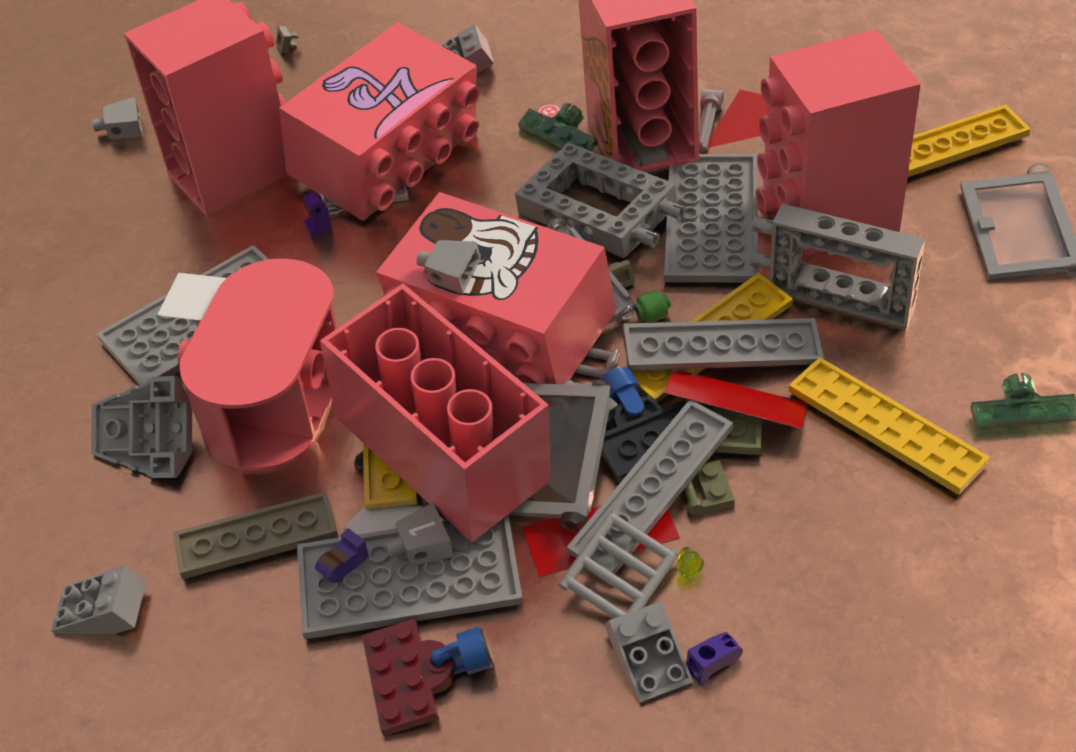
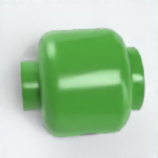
(652, 306)

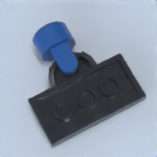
(636, 422)

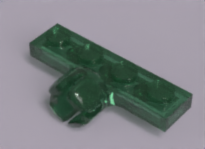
(560, 128)
(1023, 406)

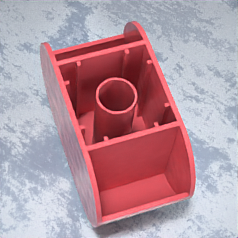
(260, 364)

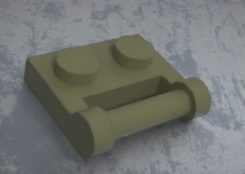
(714, 490)

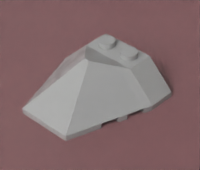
(145, 427)

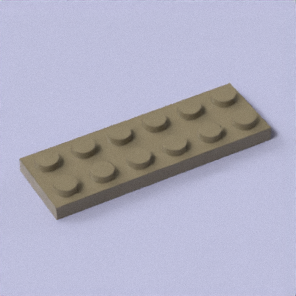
(254, 535)

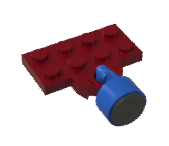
(411, 671)

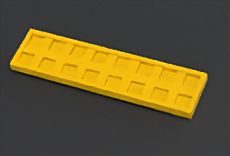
(890, 425)

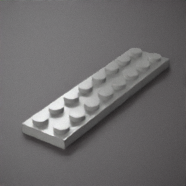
(721, 344)
(656, 479)

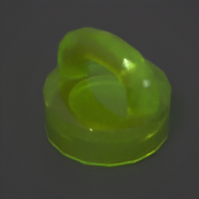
(689, 562)

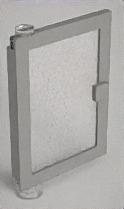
(1021, 224)

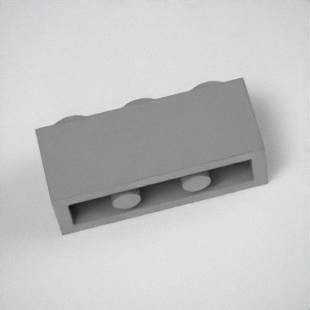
(645, 154)

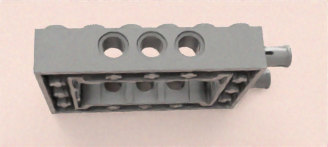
(649, 198)
(808, 229)

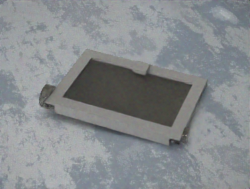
(576, 441)

